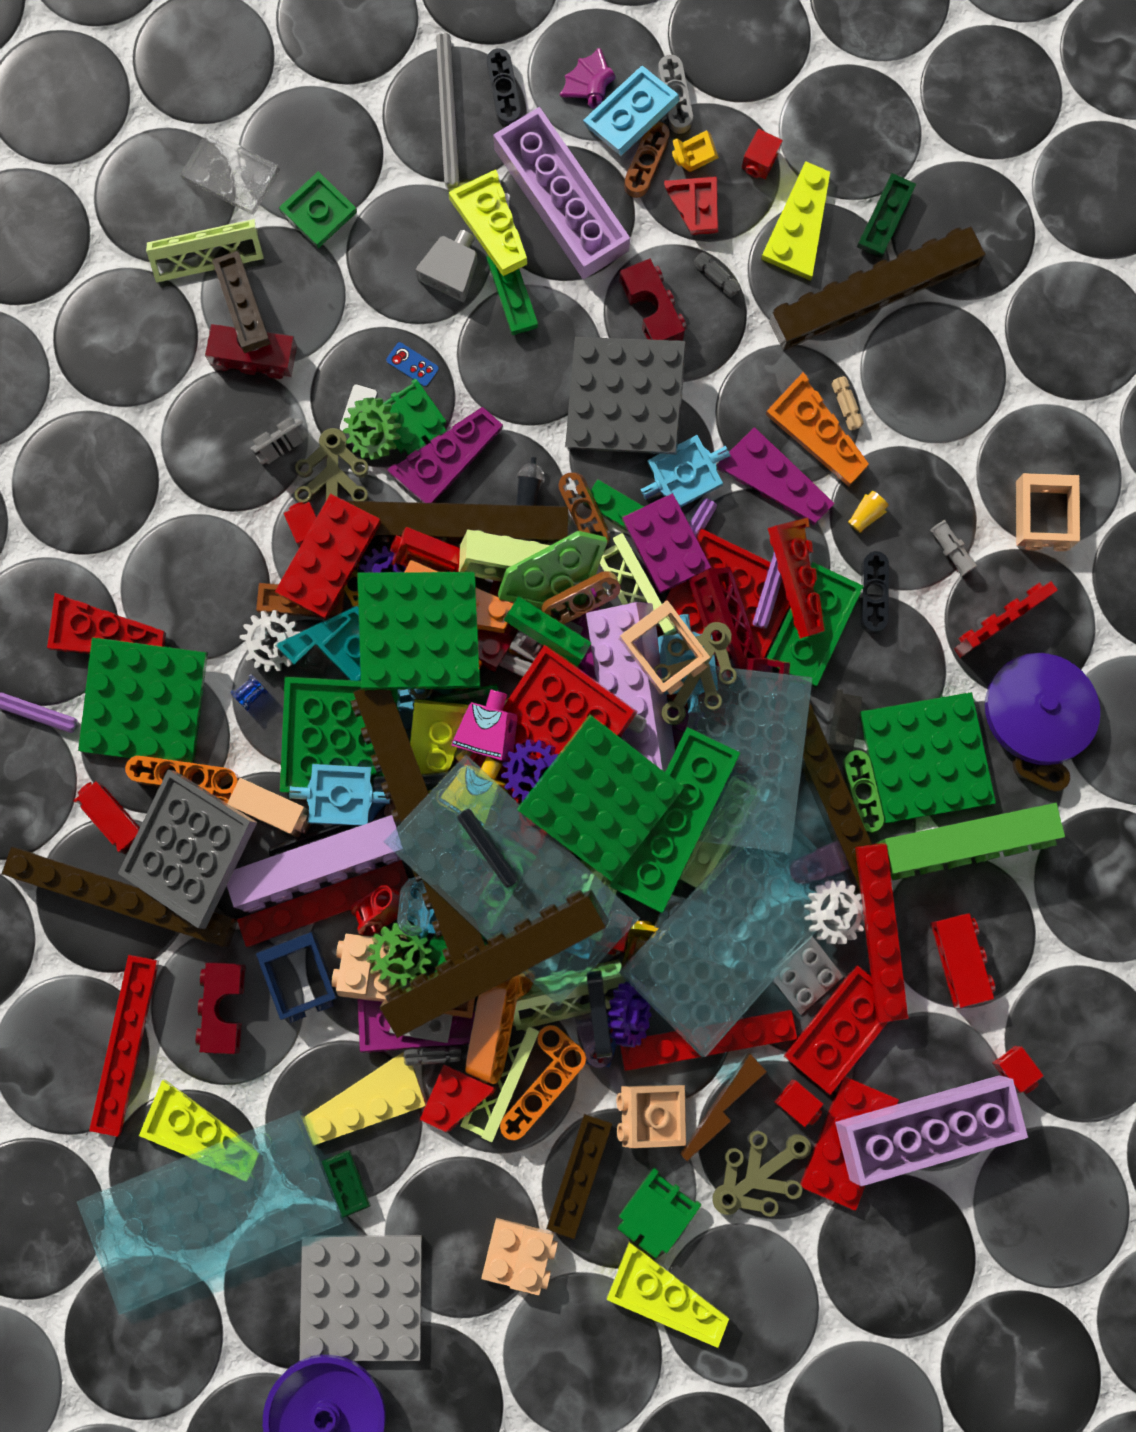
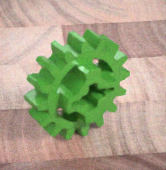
(372, 413)
(403, 966)

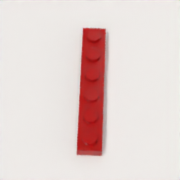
(318, 904)
(881, 932)
(744, 1034)
(124, 1046)

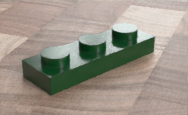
(886, 215)

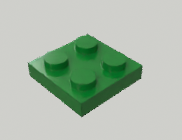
(318, 210)

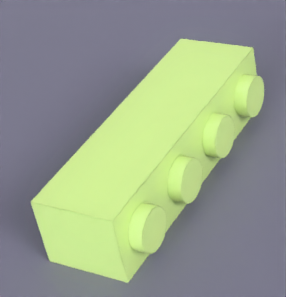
(492, 554)

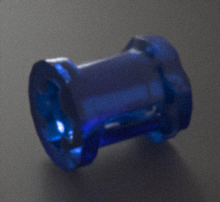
(249, 692)

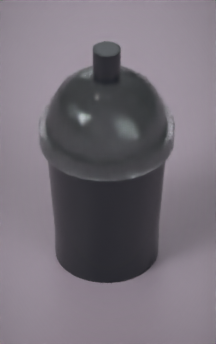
(529, 484)

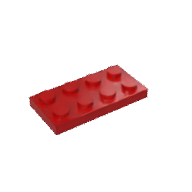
(328, 556)
(838, 1033)
(827, 1168)

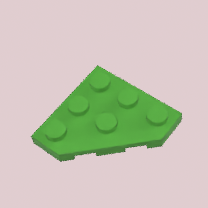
(554, 570)

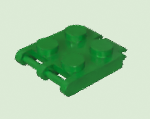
(417, 418)
(656, 1214)

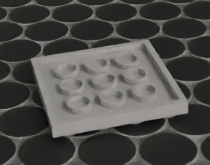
(361, 1297)

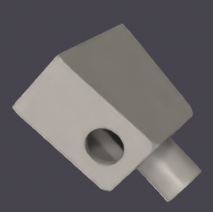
(449, 266)

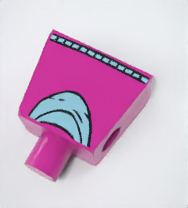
(488, 728)

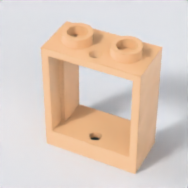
(1047, 484)
(646, 624)
(270, 808)

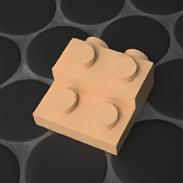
(354, 975)
(652, 1116)
(519, 1256)

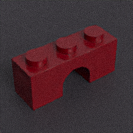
(645, 283)
(225, 352)
(216, 1033)

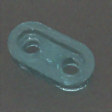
(412, 908)

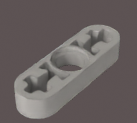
(678, 83)

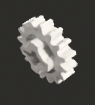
(267, 627)
(849, 913)

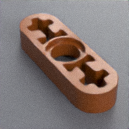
(650, 170)
(582, 488)
(603, 596)

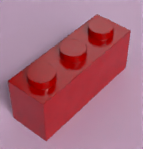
(963, 960)

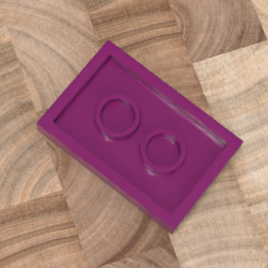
(666, 543)

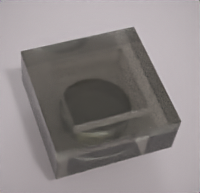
(314, 661)

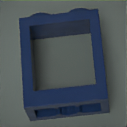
(285, 949)

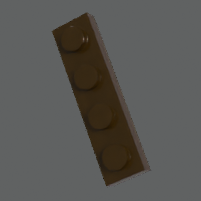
(241, 302)
(579, 1176)

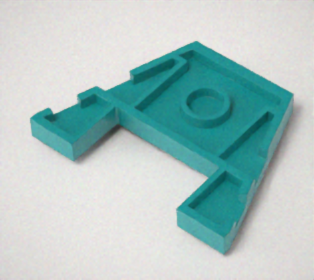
(334, 637)

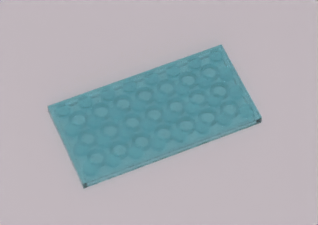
(451, 863)
(726, 942)
(209, 1212)

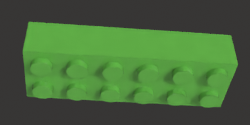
(974, 839)

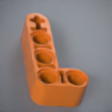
(211, 781)
(493, 1028)
(539, 1087)

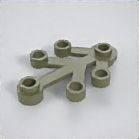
(332, 473)
(690, 683)
(758, 1176)

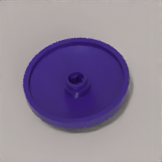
(1042, 708)
(324, 1396)

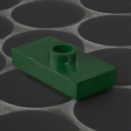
(346, 1183)

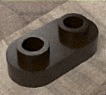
(1040, 774)

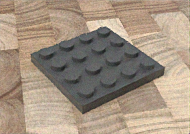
(625, 395)
(187, 848)

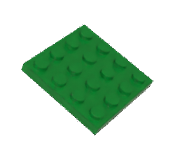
(418, 630)
(142, 700)
(322, 729)
(927, 757)
(600, 798)

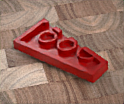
(798, 577)
(1013, 611)
(76, 624)

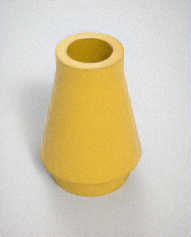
(868, 511)

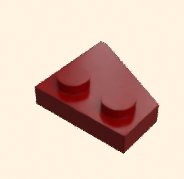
(696, 203)
(454, 1098)

